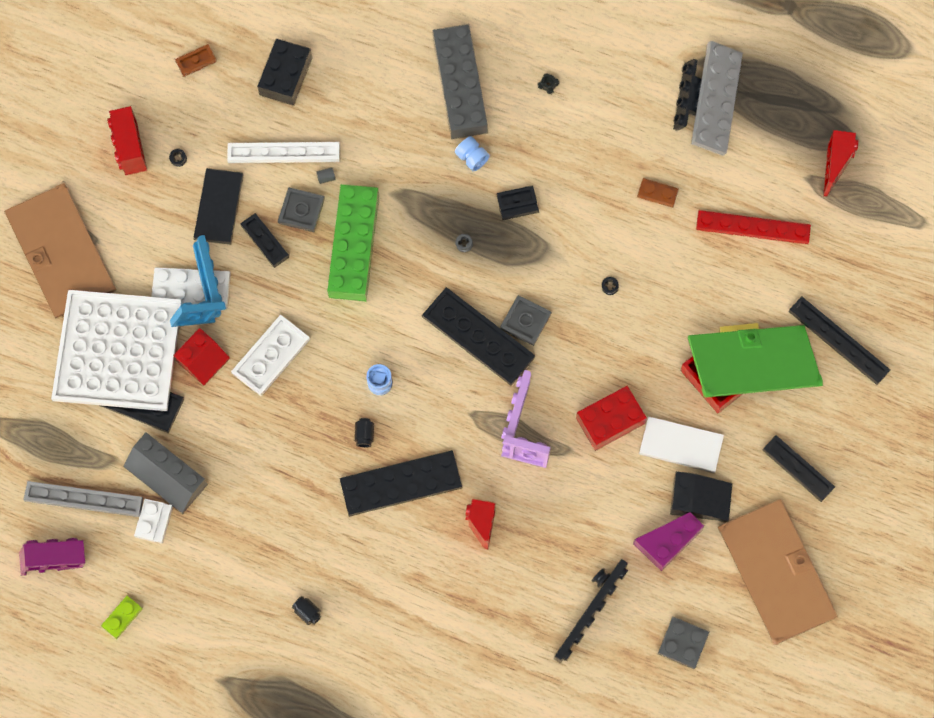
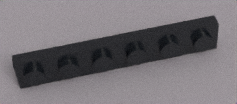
(839, 340)
(587, 618)

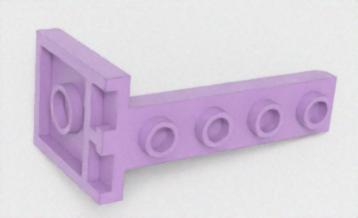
(520, 448)

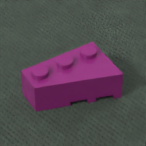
(669, 540)
(51, 555)

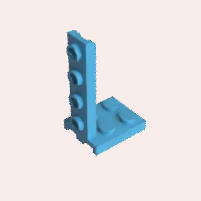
(208, 310)

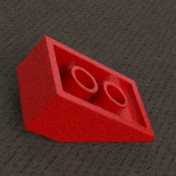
(839, 153)

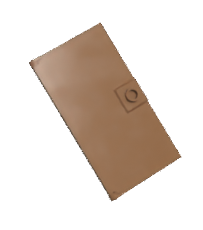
(58, 247)
(777, 572)

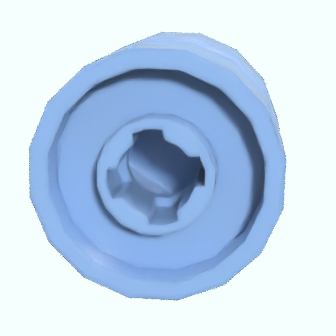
(470, 151)
(379, 379)

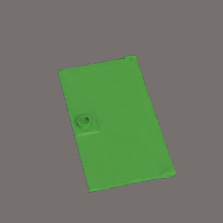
(754, 361)

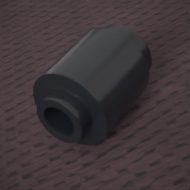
(364, 433)
(307, 610)

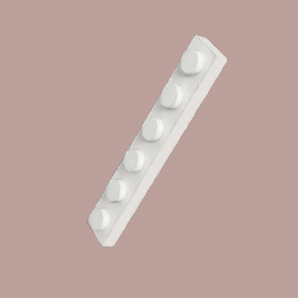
(283, 152)

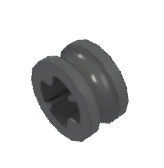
(459, 240)

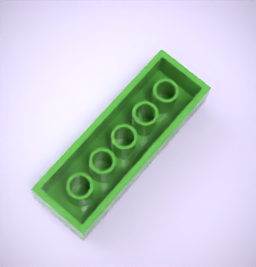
(353, 243)

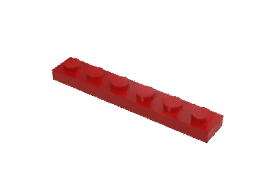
(753, 227)

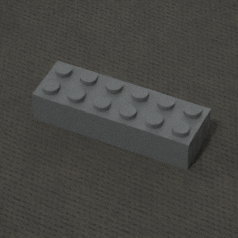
(460, 81)

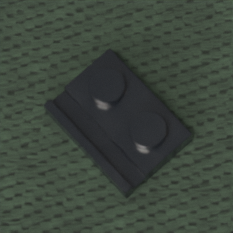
(517, 202)

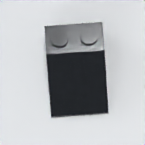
(701, 497)

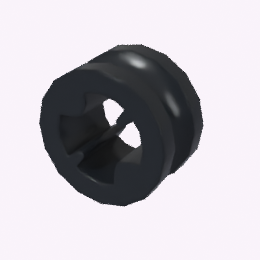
(176, 152)
(605, 288)
(601, 577)

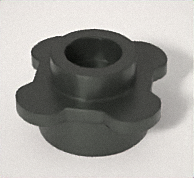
(547, 78)

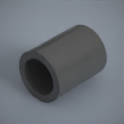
(325, 175)

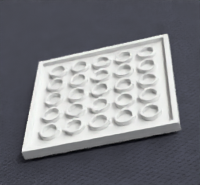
(116, 350)

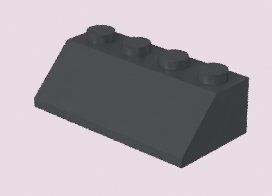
(164, 473)

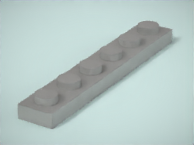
(83, 499)

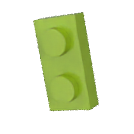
(121, 617)

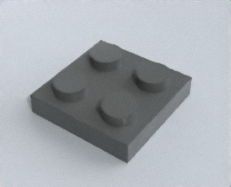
(301, 209)
(525, 320)
(683, 643)

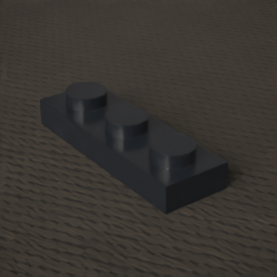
(264, 240)

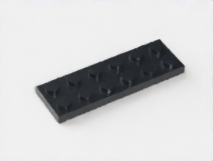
(478, 336)
(400, 483)

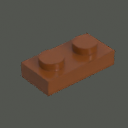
(195, 60)
(658, 192)

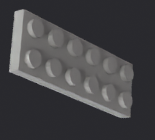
(717, 98)

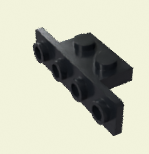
(688, 95)

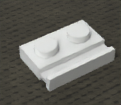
(153, 521)

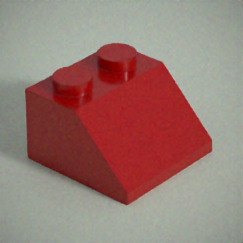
(201, 356)
(481, 520)

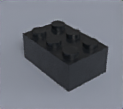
(284, 72)

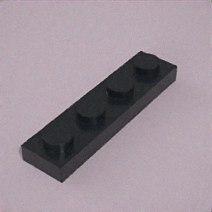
(798, 468)

